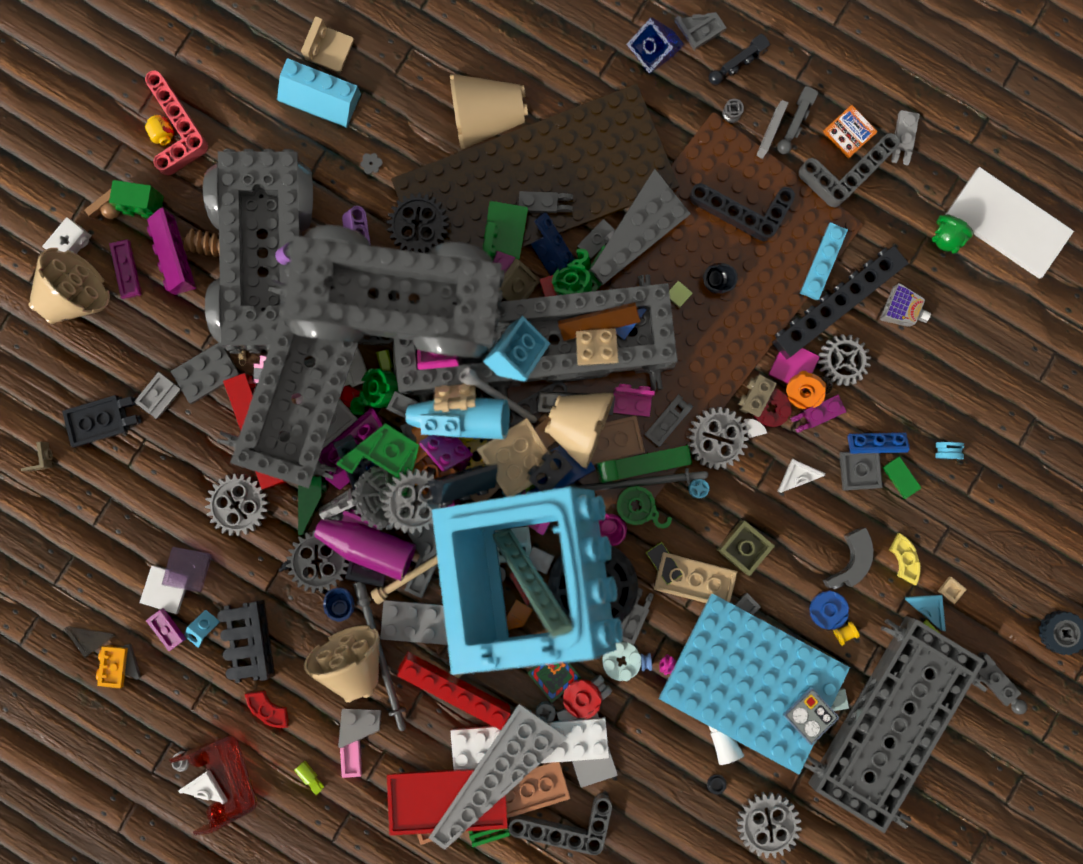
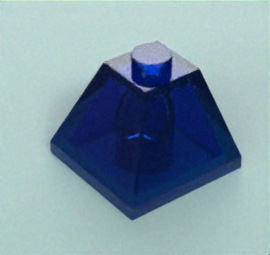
(654, 44)

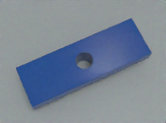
(878, 443)

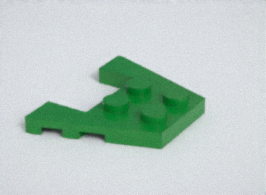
(386, 449)

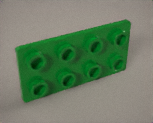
(504, 229)

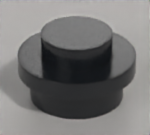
(716, 784)

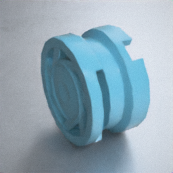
(949, 453)

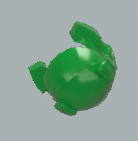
(951, 233)

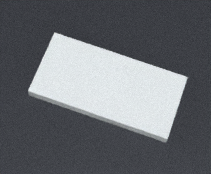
(1010, 222)

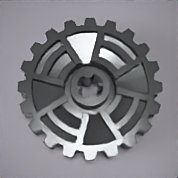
(369, 494)

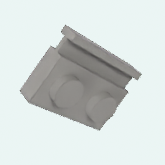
(158, 395)

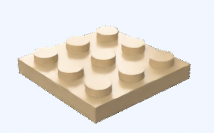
(515, 457)

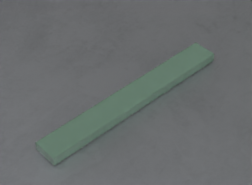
(532, 583)

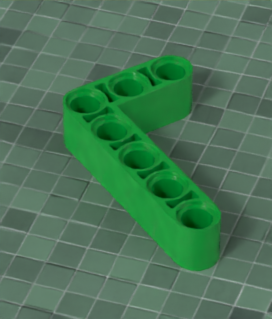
(643, 464)

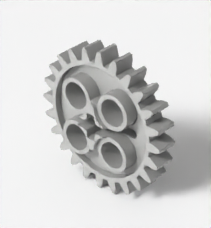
(722, 421)
(396, 501)
(222, 515)
(751, 828)

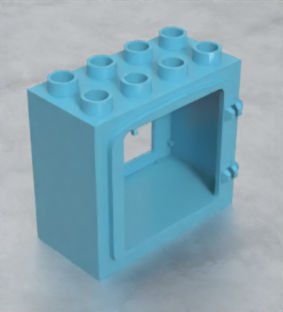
(474, 587)

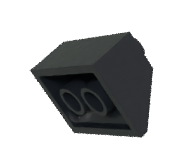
(463, 484)

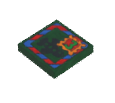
(553, 678)

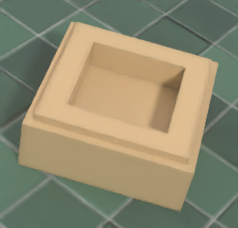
(952, 590)

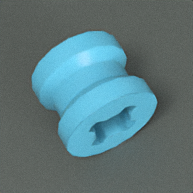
(701, 489)

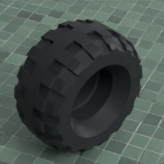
(617, 567)

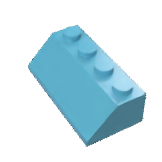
(317, 93)

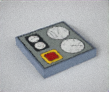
(811, 716)

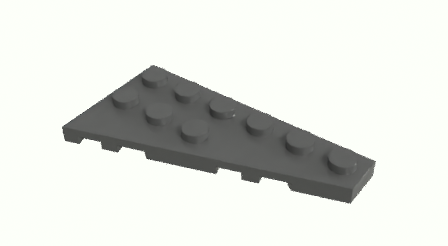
(646, 221)

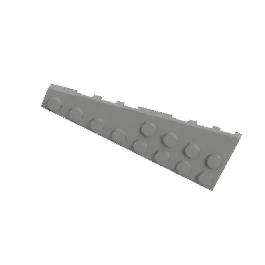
(512, 756)

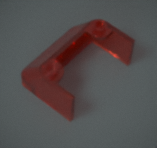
(229, 769)

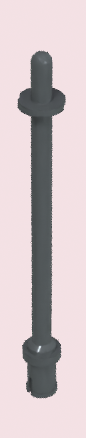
(644, 481)
(364, 602)

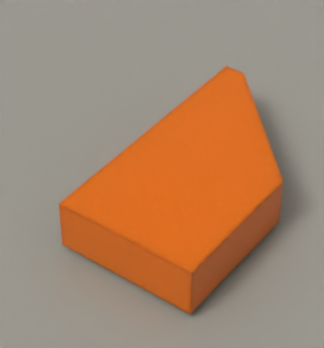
(518, 615)

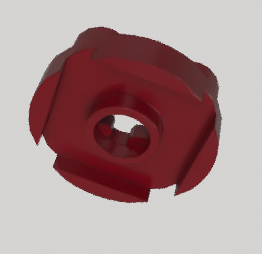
(782, 410)

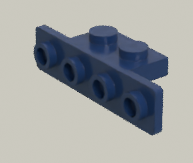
(551, 247)

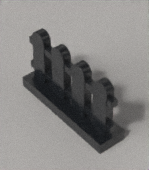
(258, 639)

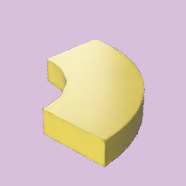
(907, 558)

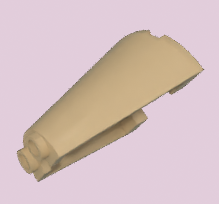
(485, 108)

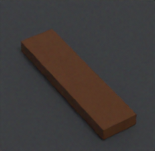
(603, 319)

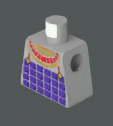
(904, 307)

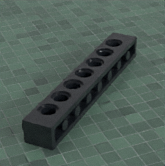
(893, 262)

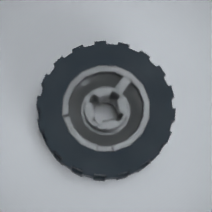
(1052, 634)

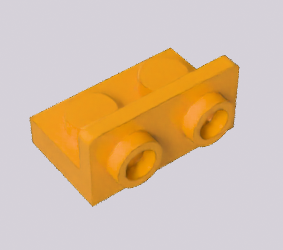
(112, 666)

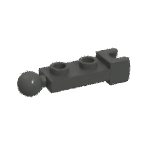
(805, 102)
(1001, 685)

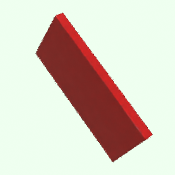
(423, 797)

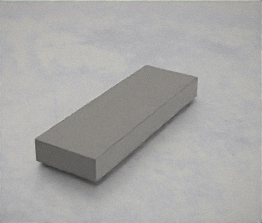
(772, 128)

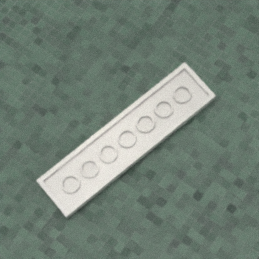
(584, 741)

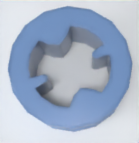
(646, 662)

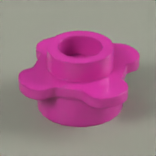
(667, 664)

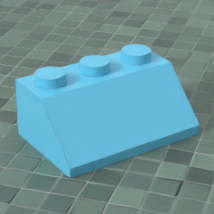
(517, 351)

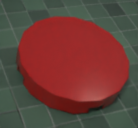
(582, 699)

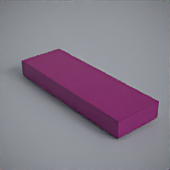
(125, 269)

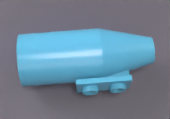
(486, 420)

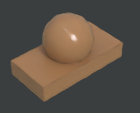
(102, 206)

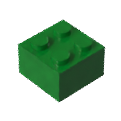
(135, 199)

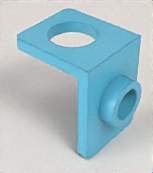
(201, 627)

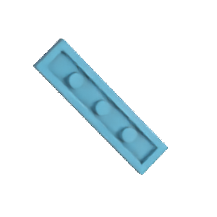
(823, 261)

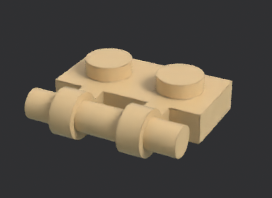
(454, 397)

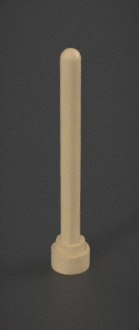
(380, 594)

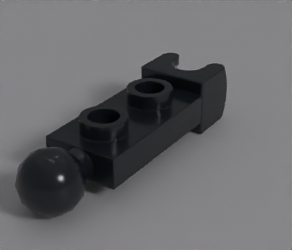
(755, 50)

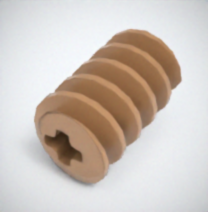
(202, 244)

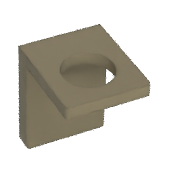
(45, 456)

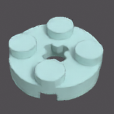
(626, 671)

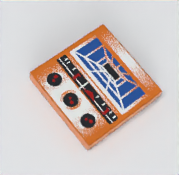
(850, 131)

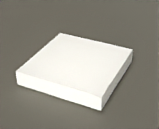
(161, 596)

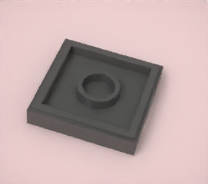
(860, 471)

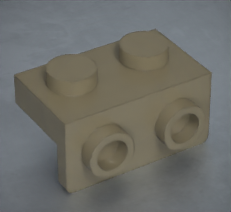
(757, 396)

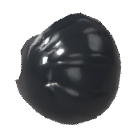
(720, 278)

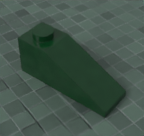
(309, 502)

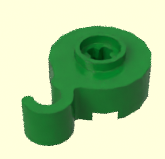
(575, 276)
(377, 390)
(645, 513)

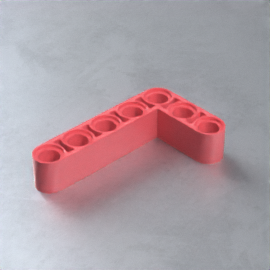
(180, 121)

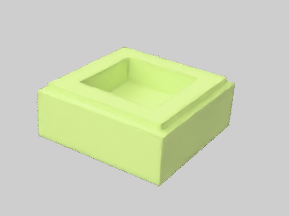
(679, 294)

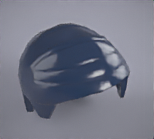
(338, 604)

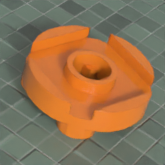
(806, 380)

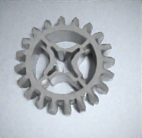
(839, 354)

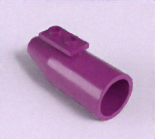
(367, 545)

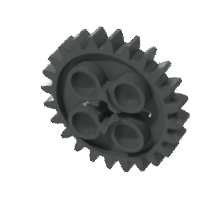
(300, 564)

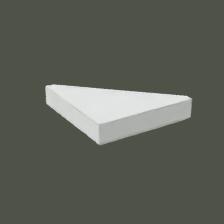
(797, 475)
(205, 788)

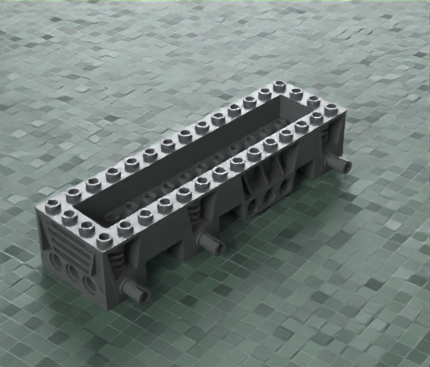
(648, 352)

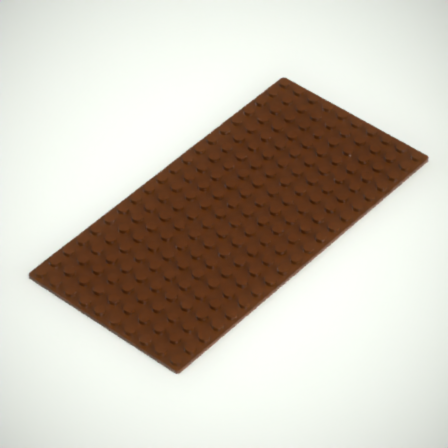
(724, 333)

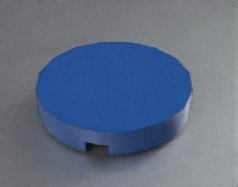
(829, 610)

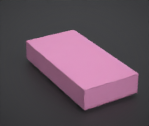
(351, 760)

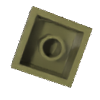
(745, 547)

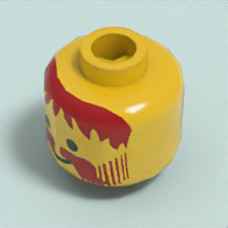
(159, 130)

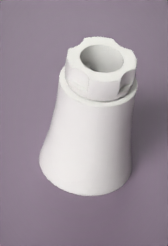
(726, 747)

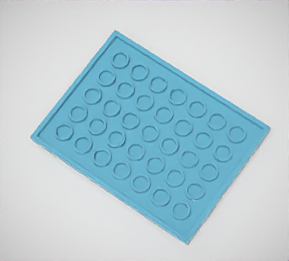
(746, 676)

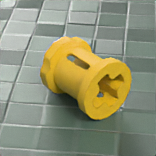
(846, 633)

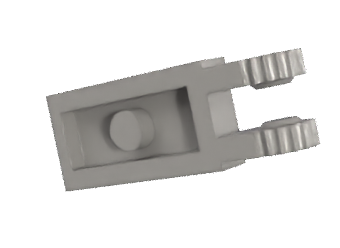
(906, 132)

